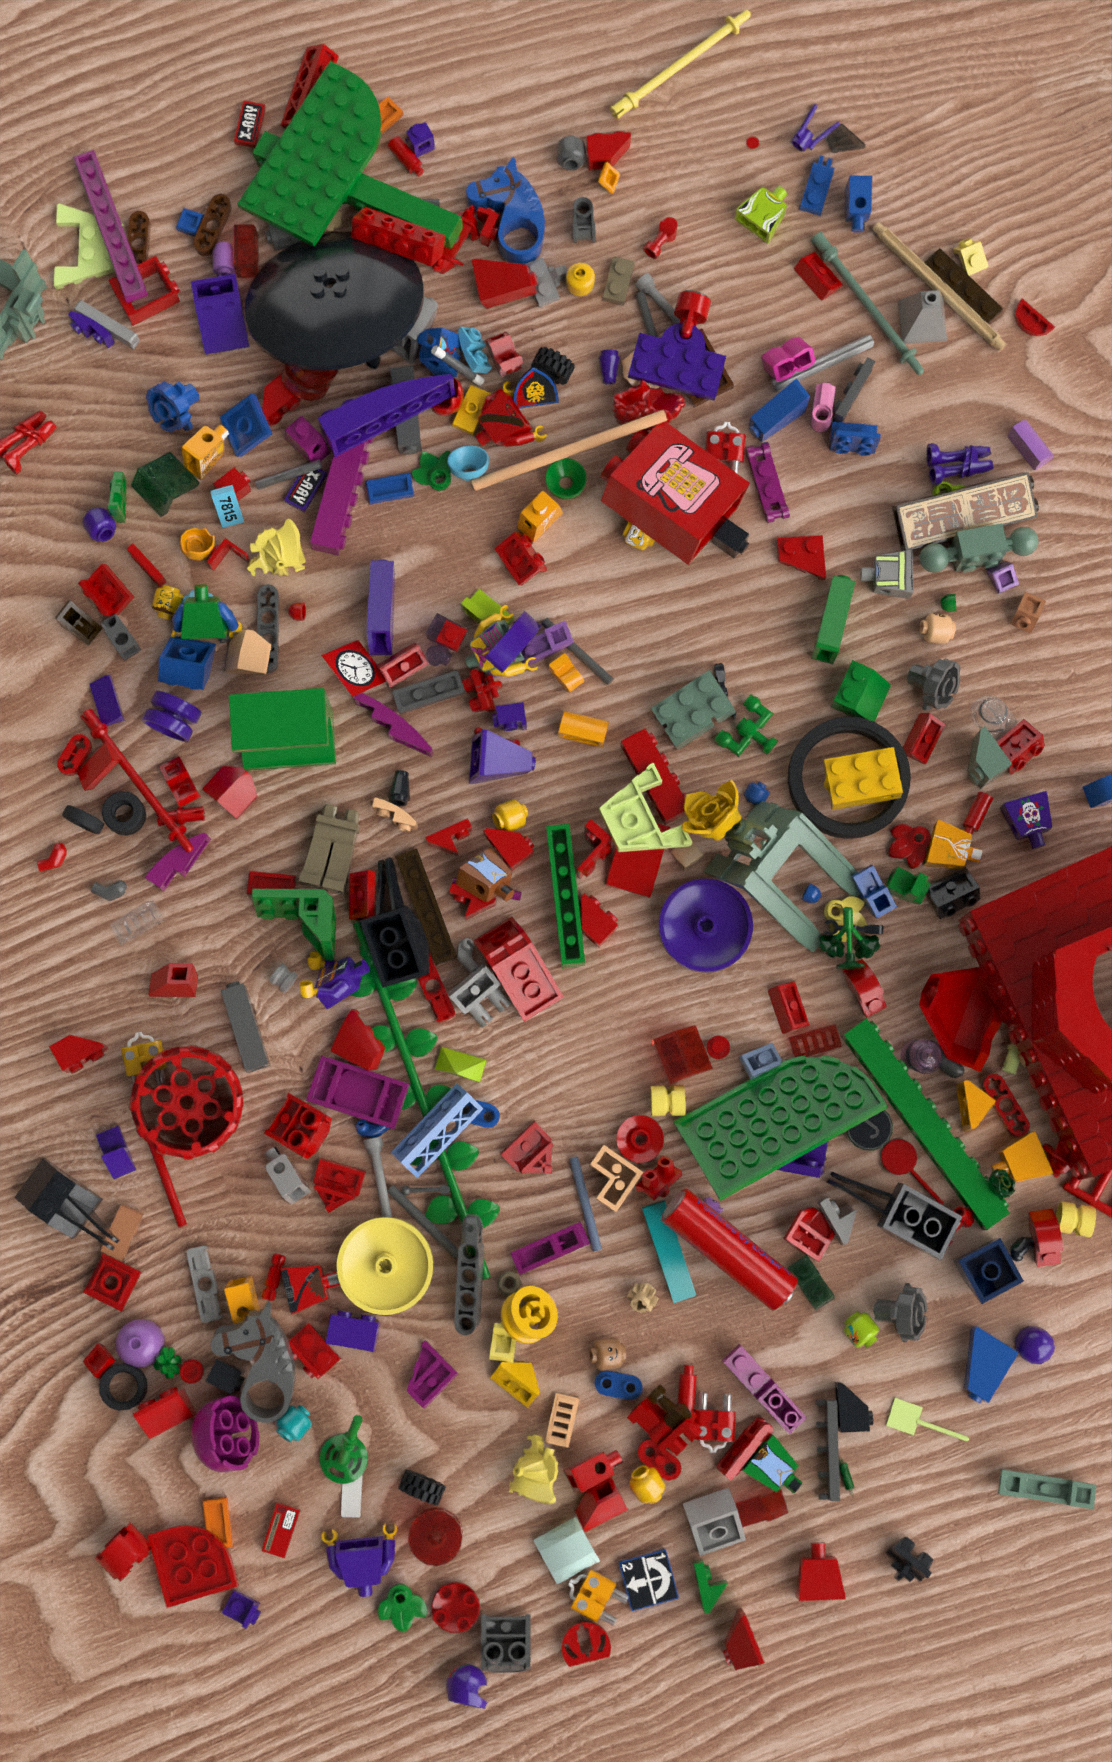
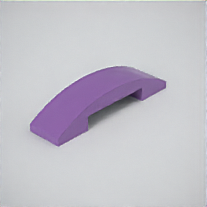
(547, 643)

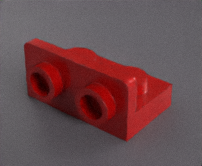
(520, 557)
(1021, 745)
(361, 894)
(313, 1352)

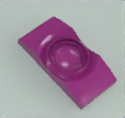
(357, 1092)

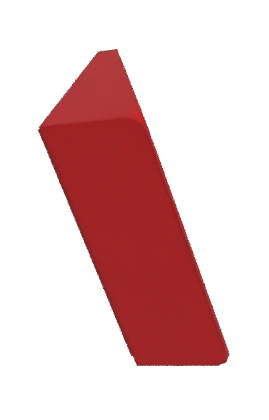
(817, 276)
(402, 664)
(923, 737)
(98, 766)
(788, 1007)

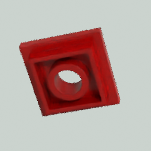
(127, 1280)

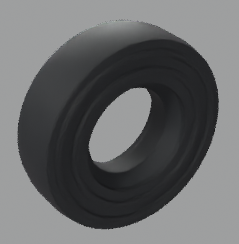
(83, 819)

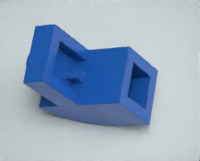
(1099, 792)

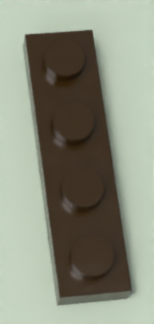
(964, 285)

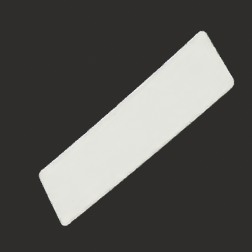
(352, 1493)

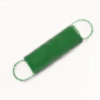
(846, 1476)

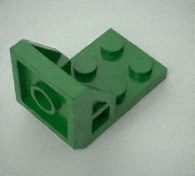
(311, 906)

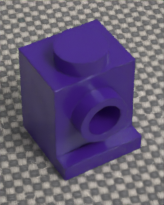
(418, 135)
(510, 717)

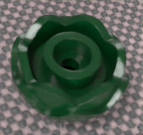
(1001, 1183)

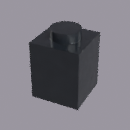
(731, 539)
(226, 1376)

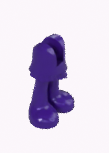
(968, 456)

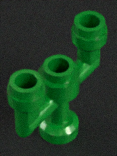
(749, 729)

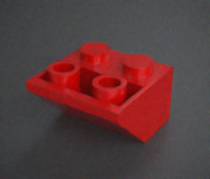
(165, 1413)

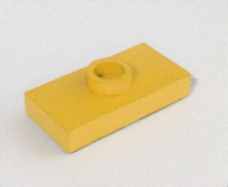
(470, 410)

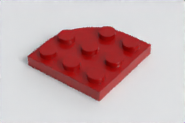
(191, 1563)

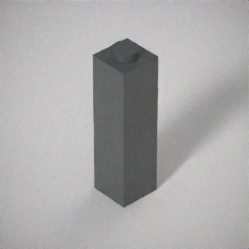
(408, 431)
(245, 1027)

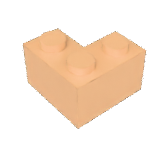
(621, 1177)

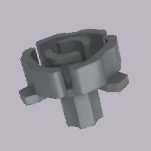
(936, 682)
(905, 1312)

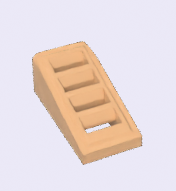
(557, 1440)

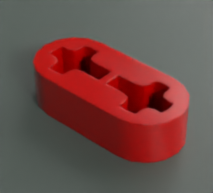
(79, 757)

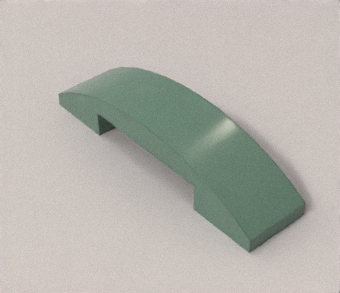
(1047, 1488)

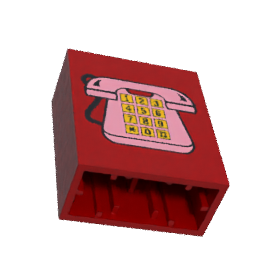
(672, 490)

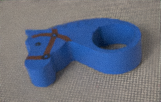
(515, 197)

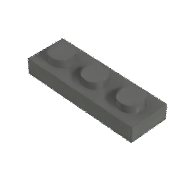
(853, 389)
(428, 692)

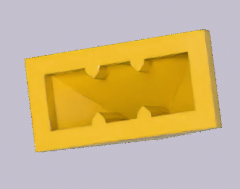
(518, 1381)

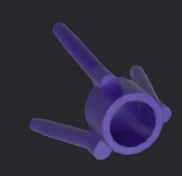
(803, 136)

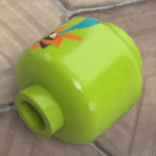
(861, 1329)

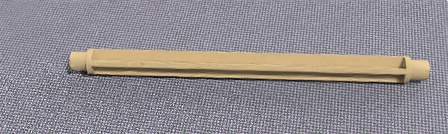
(936, 283)

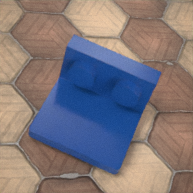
(854, 438)

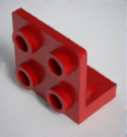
(595, 837)

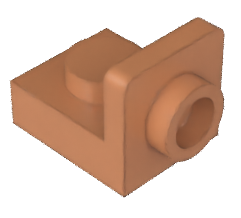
(1028, 612)

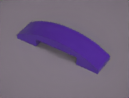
(513, 641)

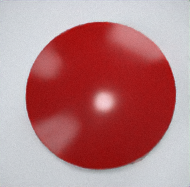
(455, 1607)

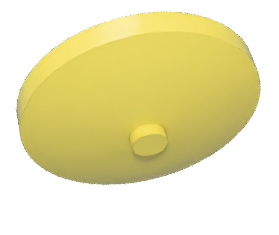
(385, 1265)

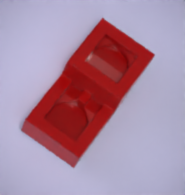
(179, 781)

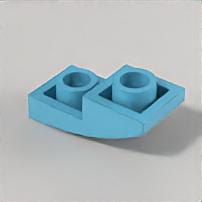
(472, 347)

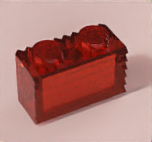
(246, 250)

